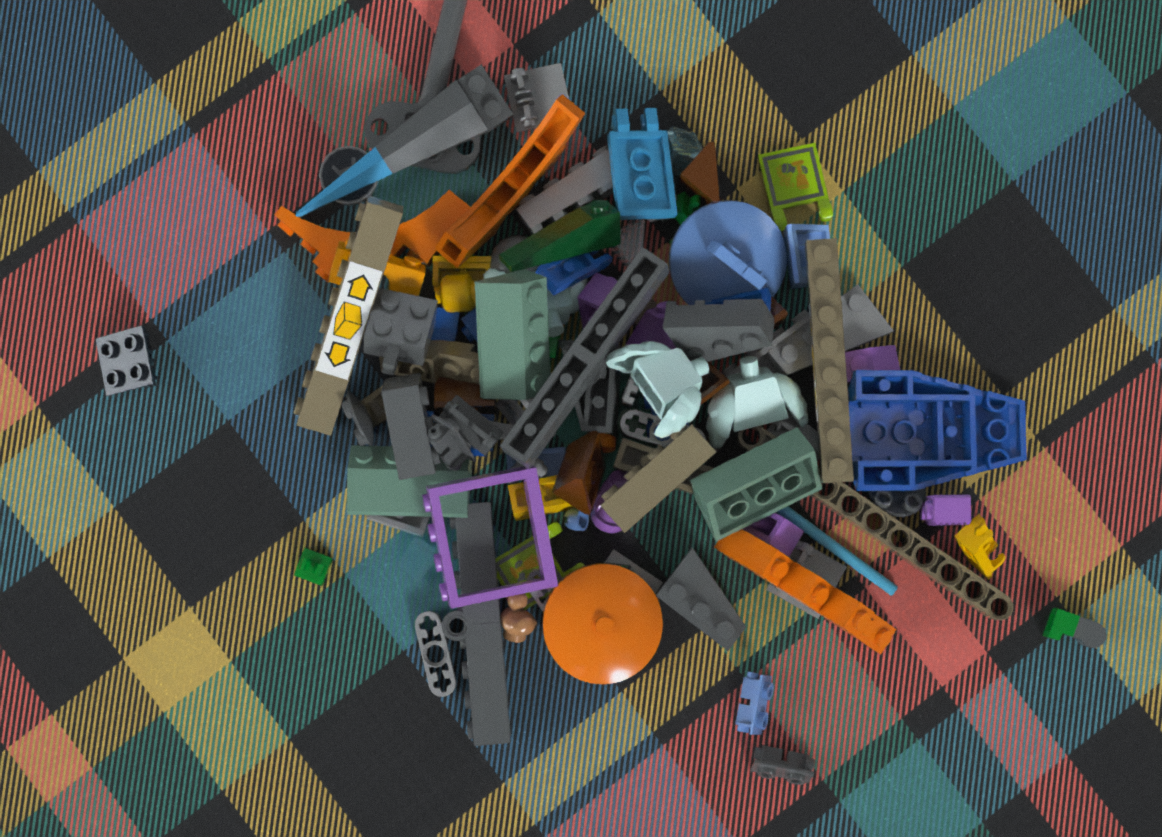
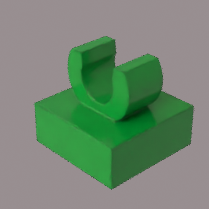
(686, 206)
(313, 566)

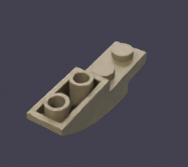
(445, 360)

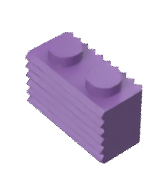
(946, 510)

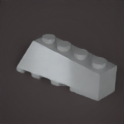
(579, 188)

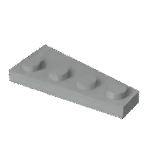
(860, 324)

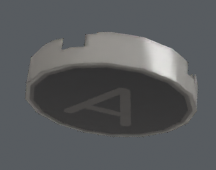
(339, 162)

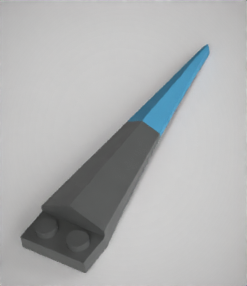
(451, 118)

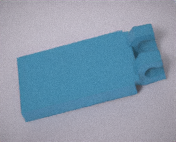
(641, 168)

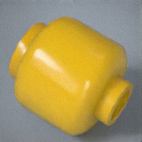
(456, 293)

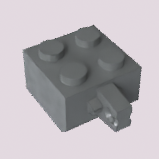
(400, 328)

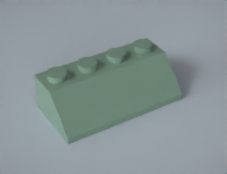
(512, 335)
(757, 483)
(376, 488)

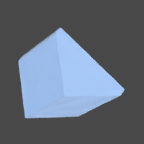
(795, 238)

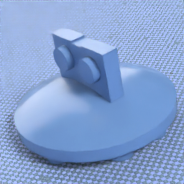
(726, 252)

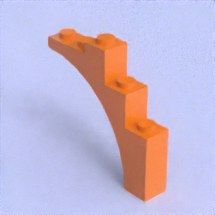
(513, 184)
(417, 235)
(807, 588)

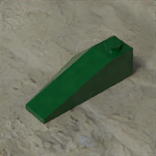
(577, 233)

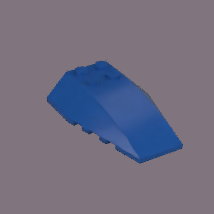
(928, 430)

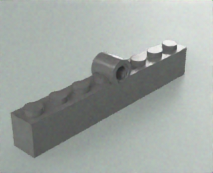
(585, 358)
(482, 628)

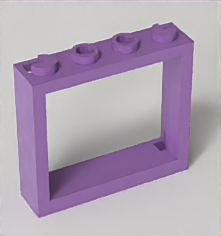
(539, 529)

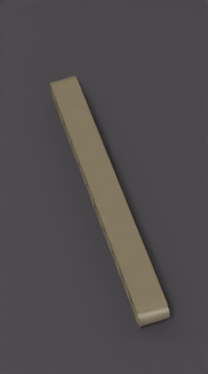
(912, 543)

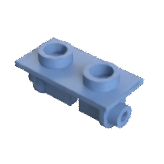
(754, 715)

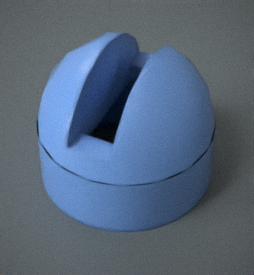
(576, 520)

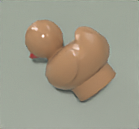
(515, 620)

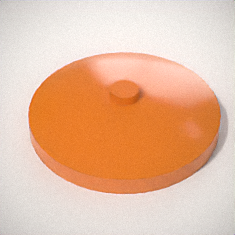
(602, 623)

